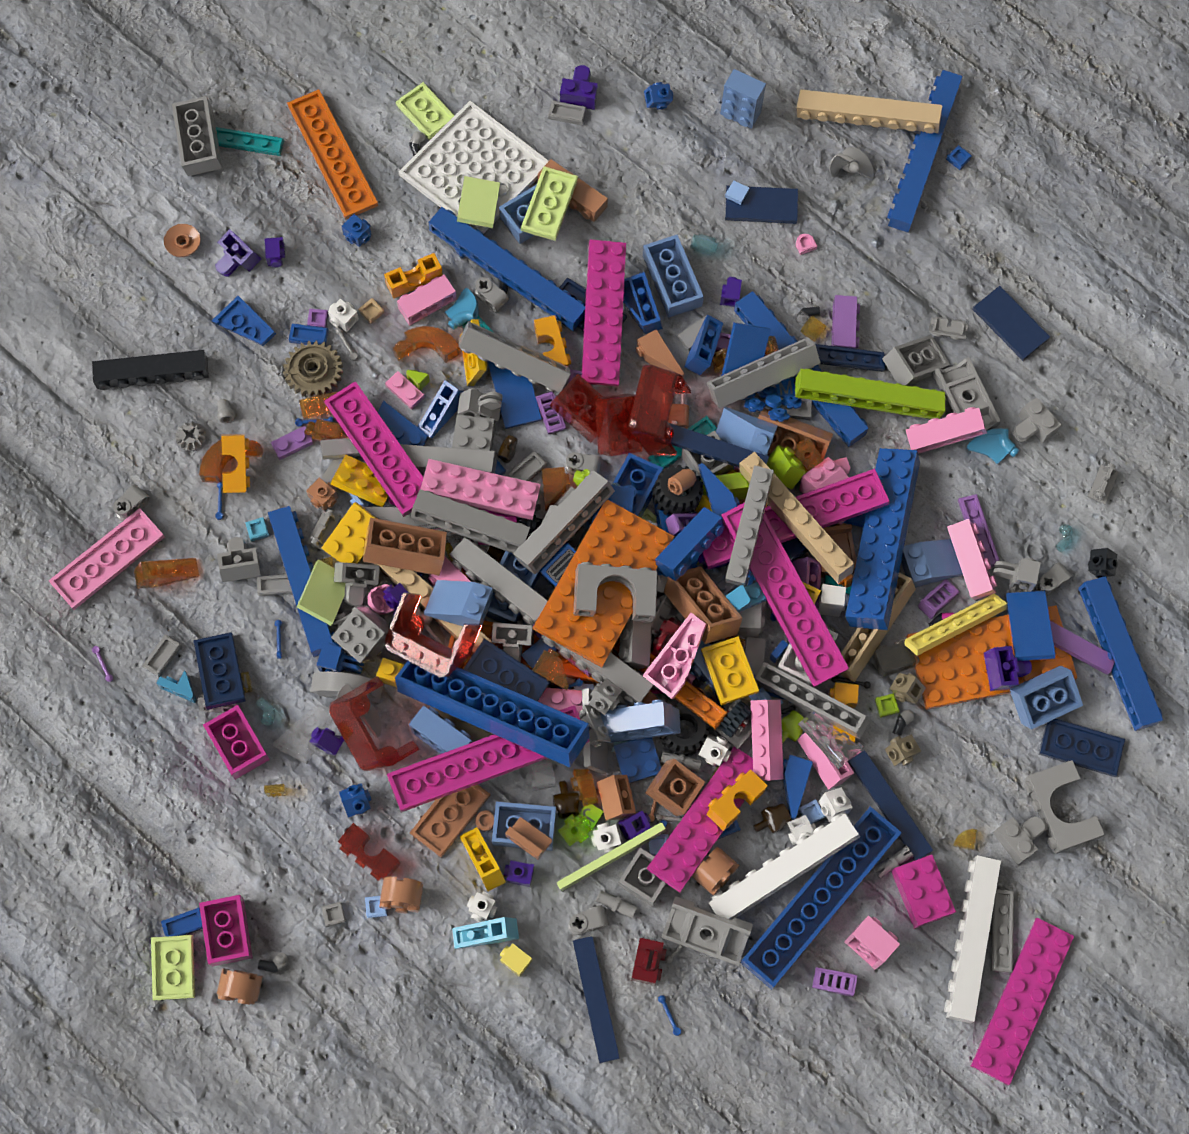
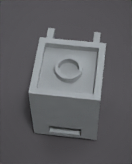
(363, 635)

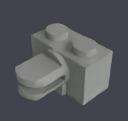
(479, 404)
(1036, 421)
(238, 561)
(1022, 575)
(356, 579)
(513, 638)
(1018, 838)

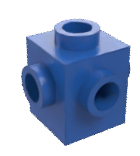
(658, 96)
(356, 230)
(355, 800)

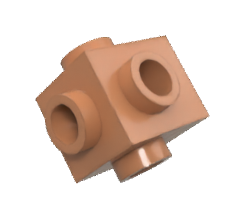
(322, 494)

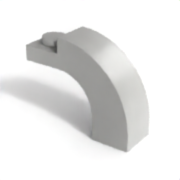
(329, 684)

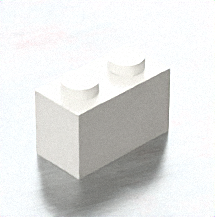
(832, 600)

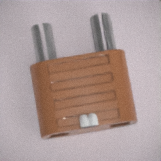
(680, 413)

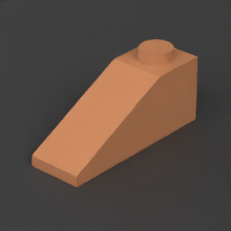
(656, 352)

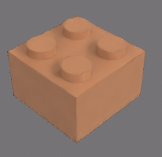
(675, 787)

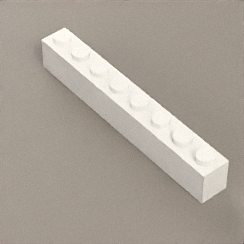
(784, 869)
(973, 939)

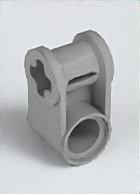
(492, 296)
(583, 461)
(130, 502)
(1054, 578)
(592, 920)

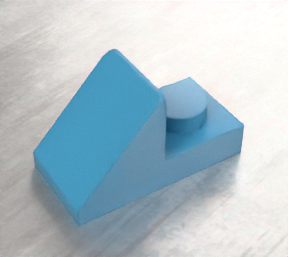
(746, 597)
(182, 689)

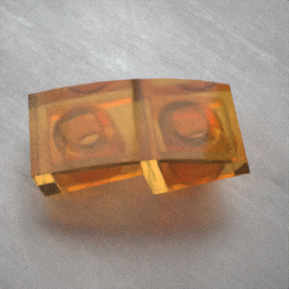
(315, 405)

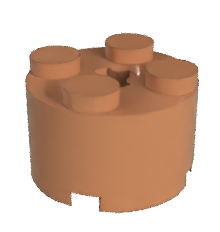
(715, 870)
(401, 894)
(239, 985)

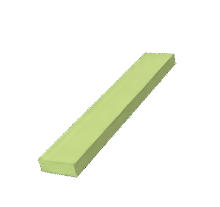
(611, 856)

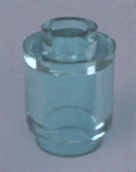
(704, 244)

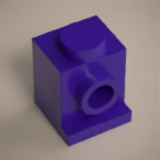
(274, 251)
(731, 292)
(393, 595)
(326, 740)
(643, 824)
(524, 879)

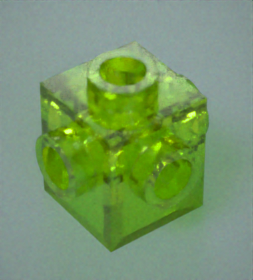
(569, 832)

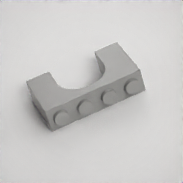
(640, 582)
(1061, 834)

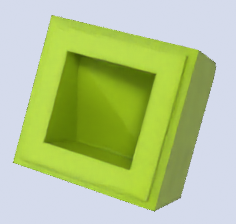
(418, 378)

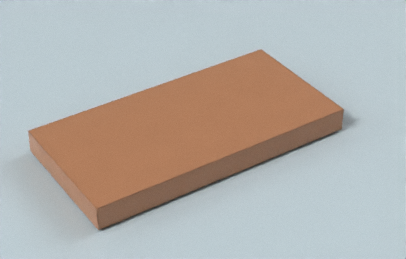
(448, 818)

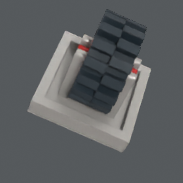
(737, 724)

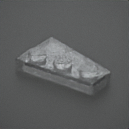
(296, 739)
(830, 741)

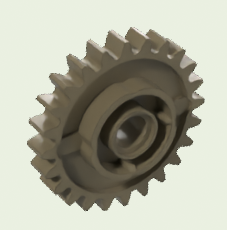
(311, 356)

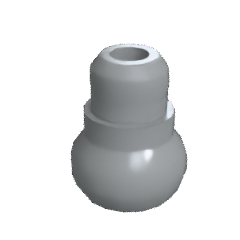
(225, 413)

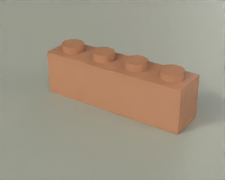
(584, 198)

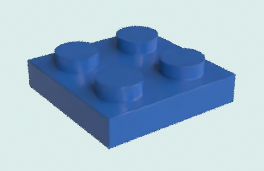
(638, 759)

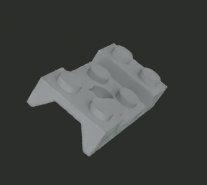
(964, 379)
(727, 935)

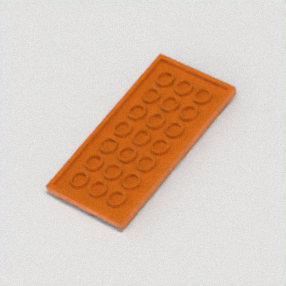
(612, 539)
(957, 668)

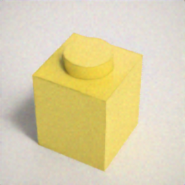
(515, 959)

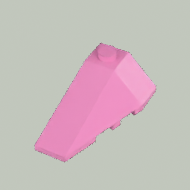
(675, 660)

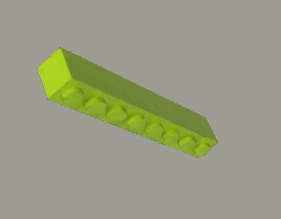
(869, 394)

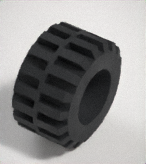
(673, 503)
(691, 744)

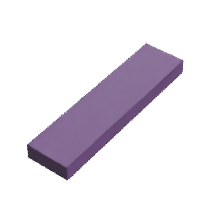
(972, 510)
(1081, 649)

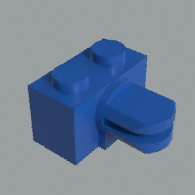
(335, 660)

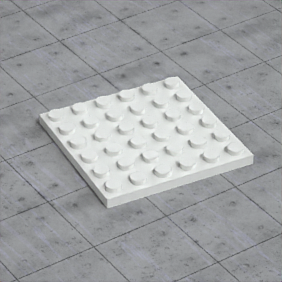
(476, 148)

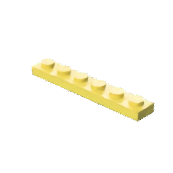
(955, 624)

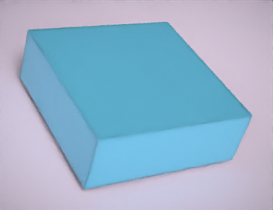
(257, 529)

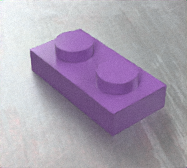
(291, 443)

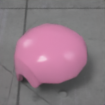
(376, 600)

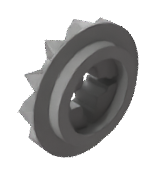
(190, 443)

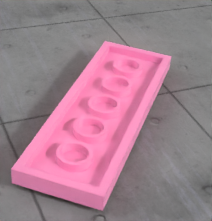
(481, 489)
(106, 559)

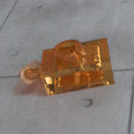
(324, 430)
(585, 786)

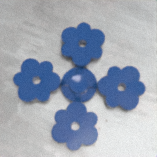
(774, 401)

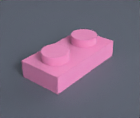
(404, 390)

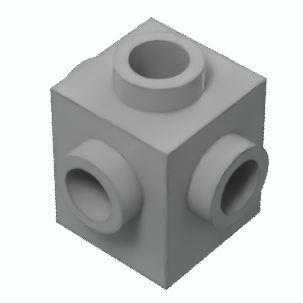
(605, 697)

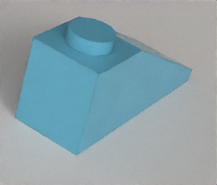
(486, 932)

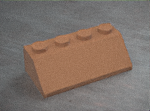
(792, 431)

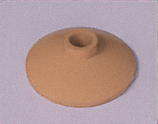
(179, 234)

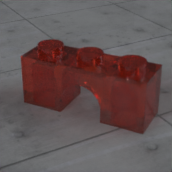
(354, 842)

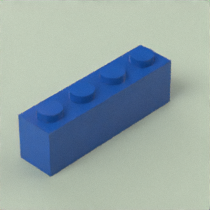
(690, 544)

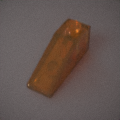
(164, 572)

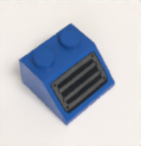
(557, 564)

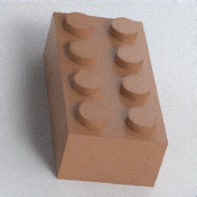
(404, 546)
(700, 596)

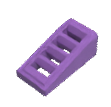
(544, 398)
(675, 521)
(930, 607)
(852, 983)

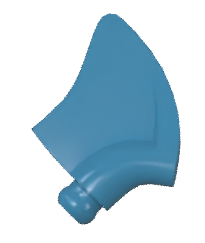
(463, 309)
(994, 445)

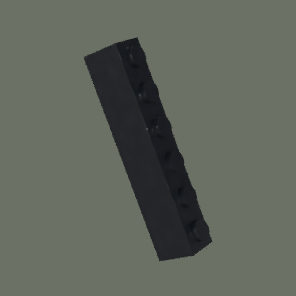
(150, 369)

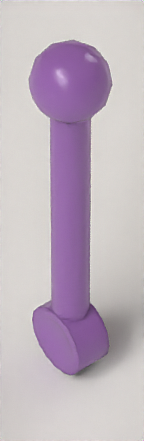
(96, 650)

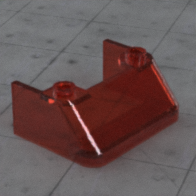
(653, 407)
(409, 643)
(346, 715)

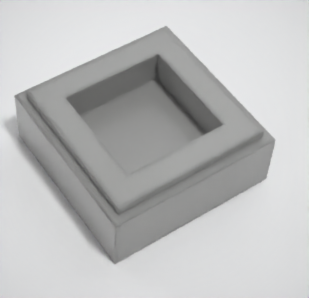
(333, 914)

